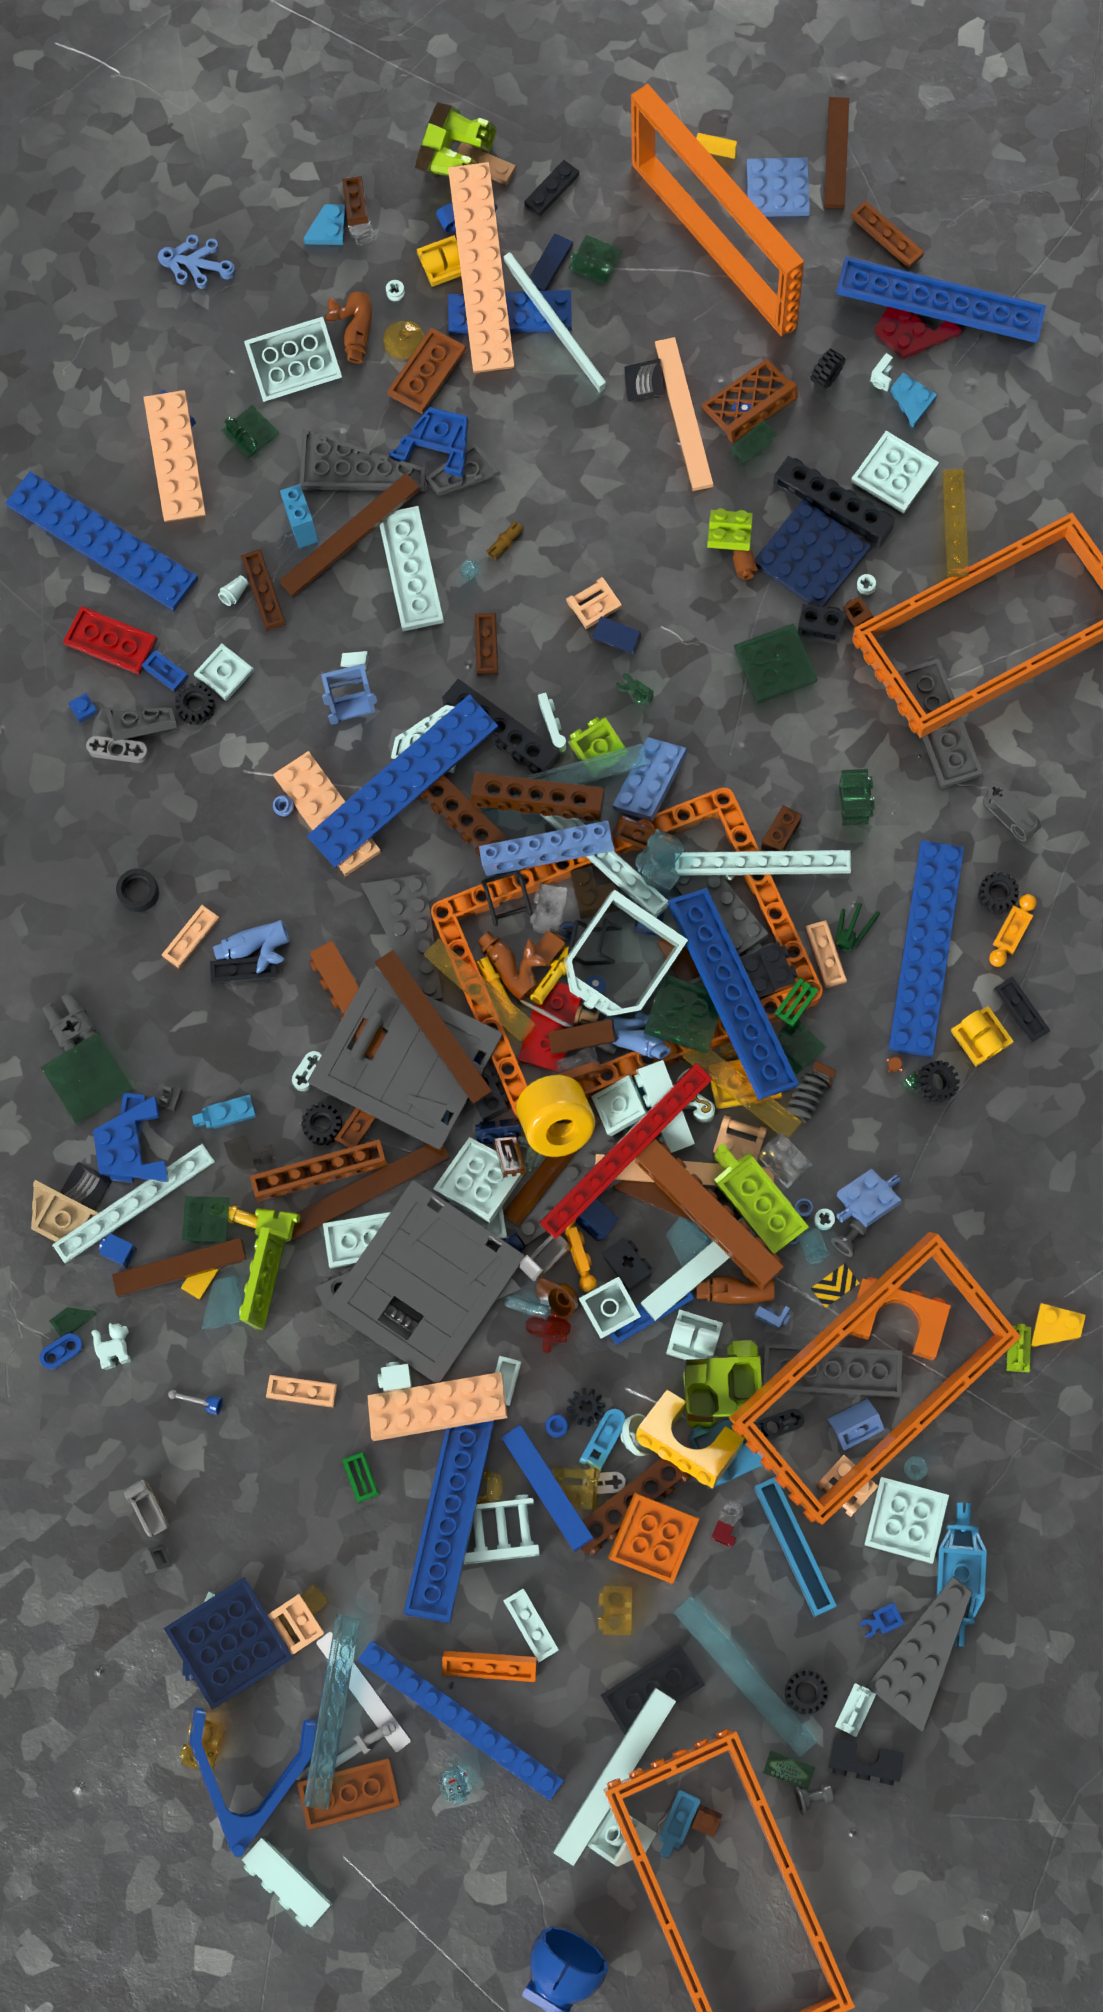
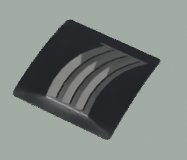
(644, 380)
(85, 1185)

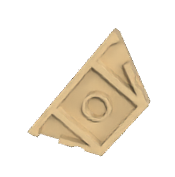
(55, 1213)

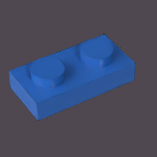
(165, 671)

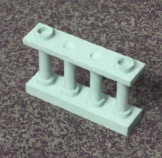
(504, 1550)

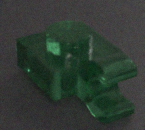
(638, 690)

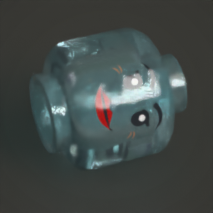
(455, 1785)

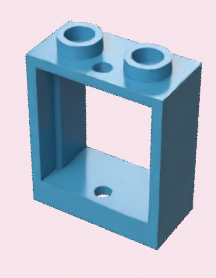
(299, 516)

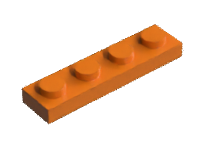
(489, 1666)

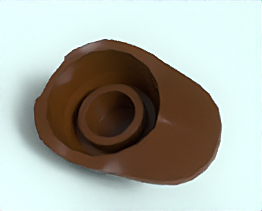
(559, 1297)

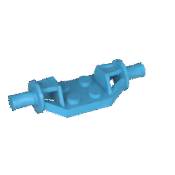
(964, 1562)

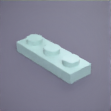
(531, 1625)

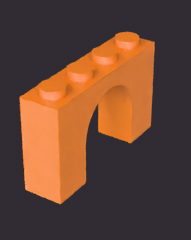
(930, 1315)

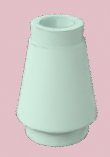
(232, 591)

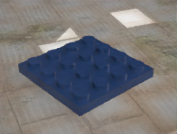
(812, 554)
(228, 1643)

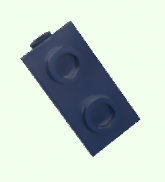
(487, 1131)

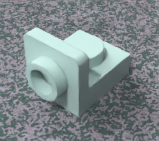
(881, 372)

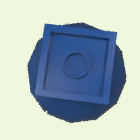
(563, 1970)

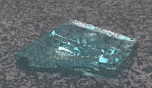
(686, 1241)
(223, 1304)

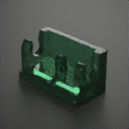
(753, 442)

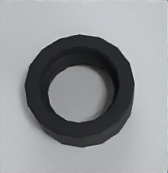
(131, 875)

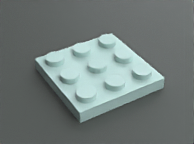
(895, 472)
(476, 1181)
(906, 1520)

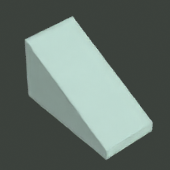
(354, 659)

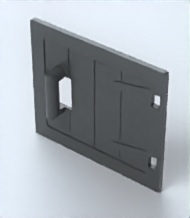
(406, 1078)
(434, 1267)

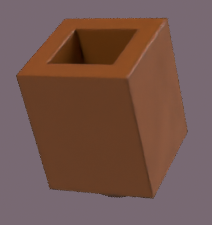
(550, 947)

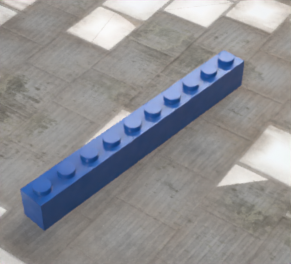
(461, 1720)

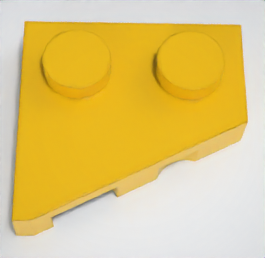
(1056, 1325)

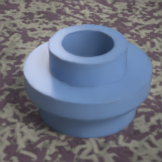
(278, 805)

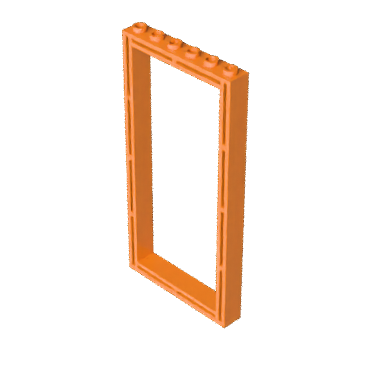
(652, 113)
(885, 672)
(1004, 1337)
(683, 1760)

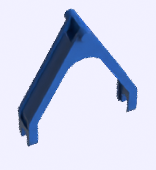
(242, 1828)

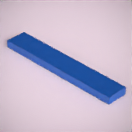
(547, 1488)

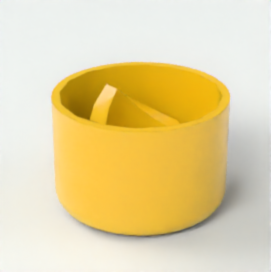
(551, 1101)

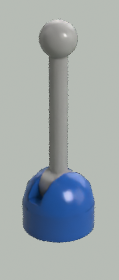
(212, 1404)

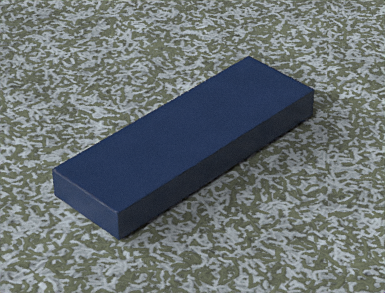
(550, 262)

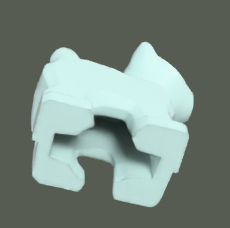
(114, 1348)

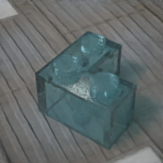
(658, 859)

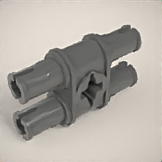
(62, 1026)

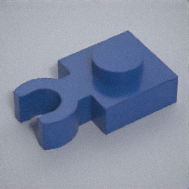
(885, 1619)

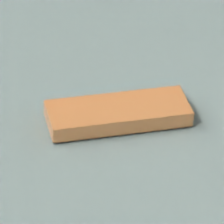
(190, 936)
(825, 954)
(301, 1391)

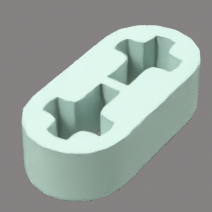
(303, 1068)

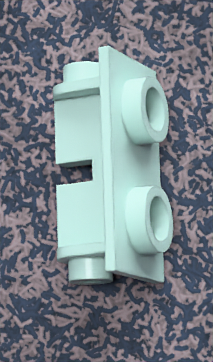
(855, 1710)

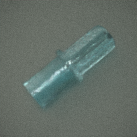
(528, 1306)

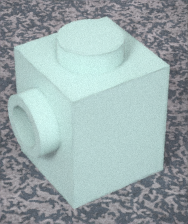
(395, 1377)

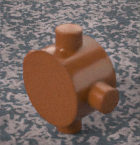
(895, 1064)

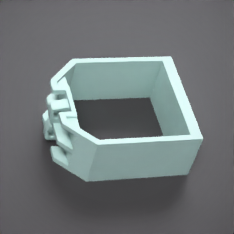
(593, 997)

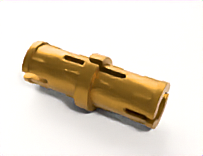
(505, 540)

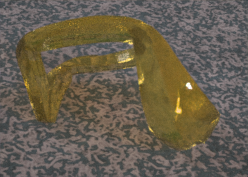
(494, 1488)

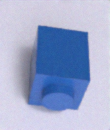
(117, 1250)

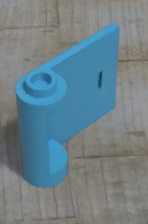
(743, 1462)

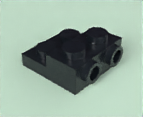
(769, 970)

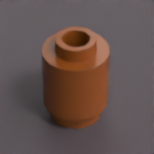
(744, 564)

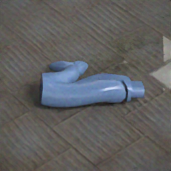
(247, 941)
(630, 1037)

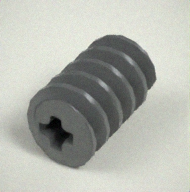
(805, 1096)

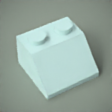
(609, 1307)

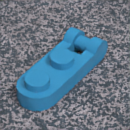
(604, 1438)

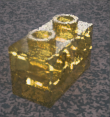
(623, 1610)
(211, 1745)

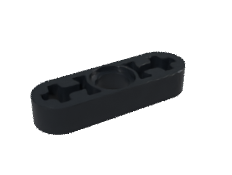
(790, 1427)

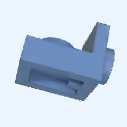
(768, 1316)

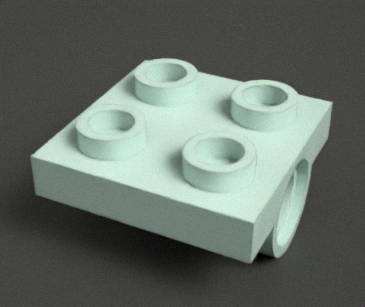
(693, 1336)

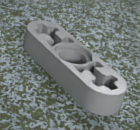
(103, 741)

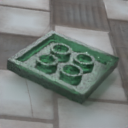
(775, 663)
(683, 1015)
(86, 1077)

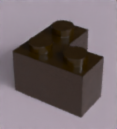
(588, 895)

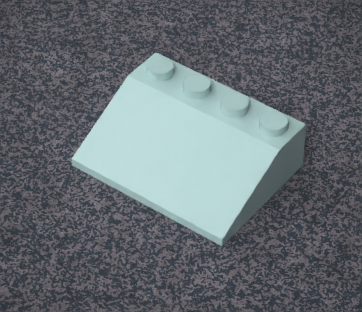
(292, 359)

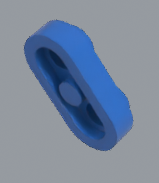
(61, 1350)

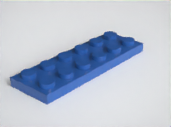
(522, 312)

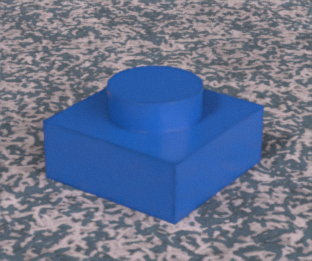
(82, 707)

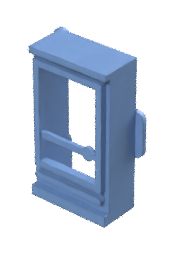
(350, 705)

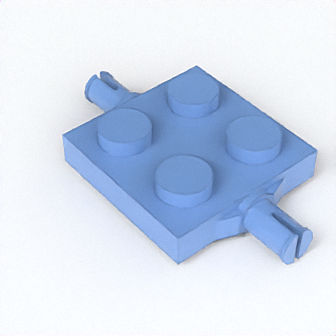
(868, 1198)

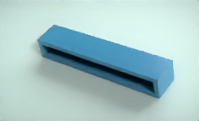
(795, 1547)

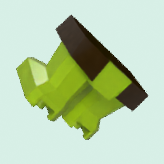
(442, 130)
(721, 1383)

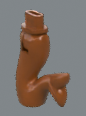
(358, 330)
(504, 963)
(734, 1291)

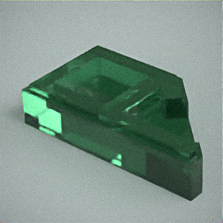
(70, 1320)

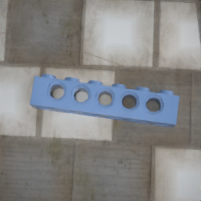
(546, 848)

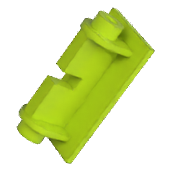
(1019, 1353)

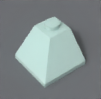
(610, 1843)

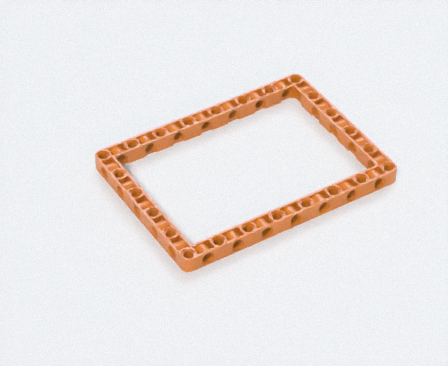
(504, 889)

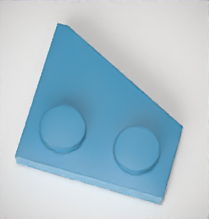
(328, 226)
(912, 397)

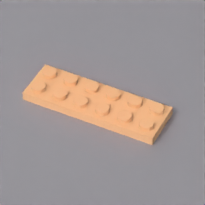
(174, 456)
(318, 799)
(437, 1406)

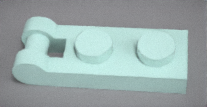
(553, 725)

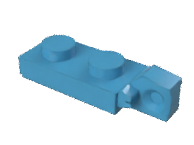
(226, 1113)
(678, 1822)

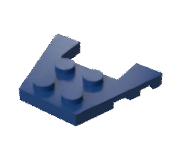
(440, 432)
(120, 1149)

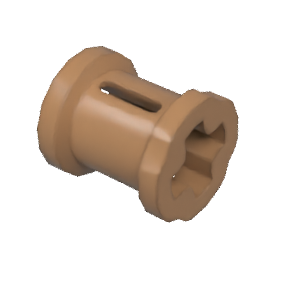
(586, 1017)

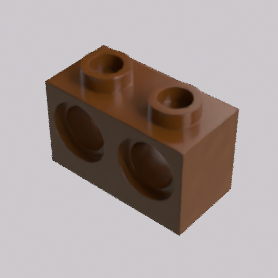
(781, 830)

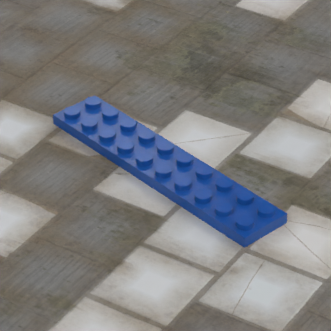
(941, 299)
(102, 540)
(402, 781)
(926, 948)
(733, 994)
(448, 1522)

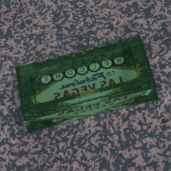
(788, 1770)

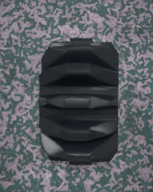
(587, 1399)

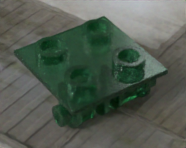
(594, 259)
(249, 431)
(799, 1045)
(205, 1219)

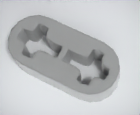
(608, 1489)

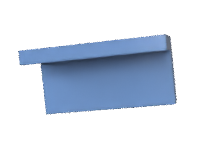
(856, 1424)

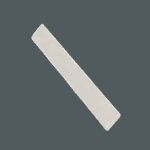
(369, 1700)

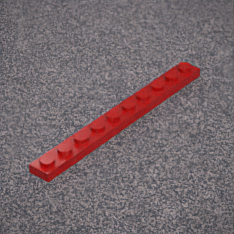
(625, 1151)

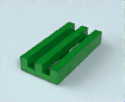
(806, 987)
(367, 1495)

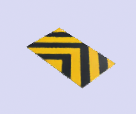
(835, 1285)

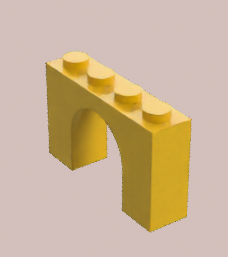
(704, 1464)

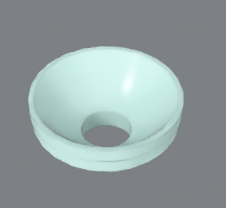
(630, 1427)

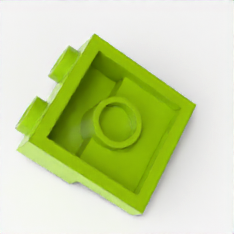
(729, 530)
(595, 740)

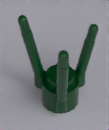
(847, 938)

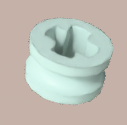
(395, 296)
(866, 577)
(817, 1219)

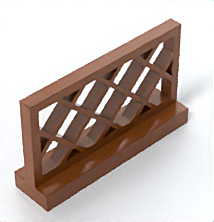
(760, 409)

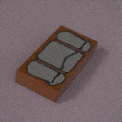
(824, 1072)

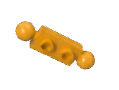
(1012, 930)
(581, 1259)

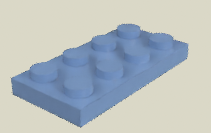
(649, 785)

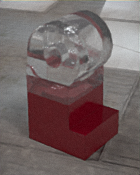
(729, 1517)

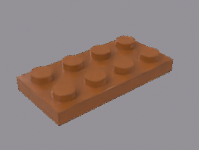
(426, 370)
(355, 1794)

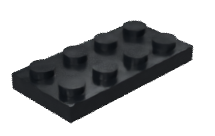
(669, 1673)

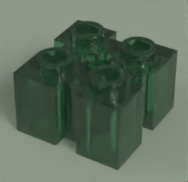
(855, 797)

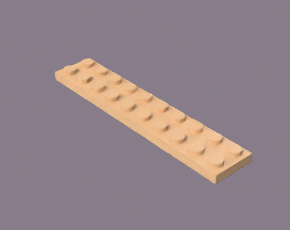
(481, 267)

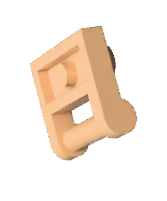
(602, 605)
(738, 1146)
(840, 1469)
(300, 1619)

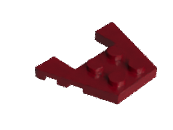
(909, 334)

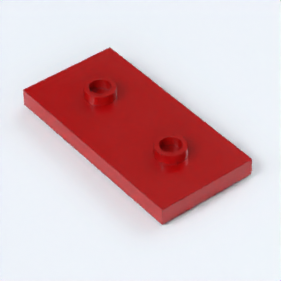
(110, 640)
(536, 1044)

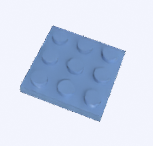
(779, 186)

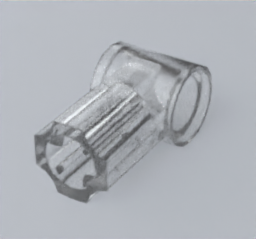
(581, 1058)

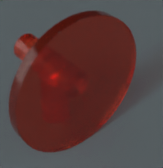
(551, 1330)

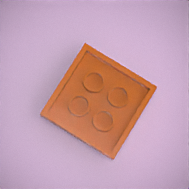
(653, 1538)

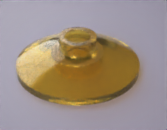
(406, 346)

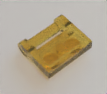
(579, 1496)

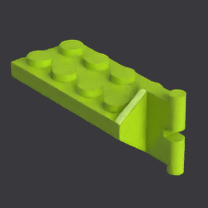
(758, 1200)
(265, 1265)

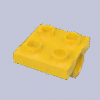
(440, 260)
(981, 1035)

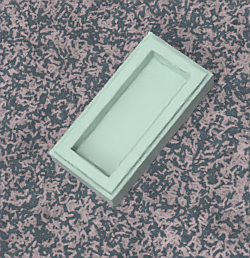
(510, 1371)

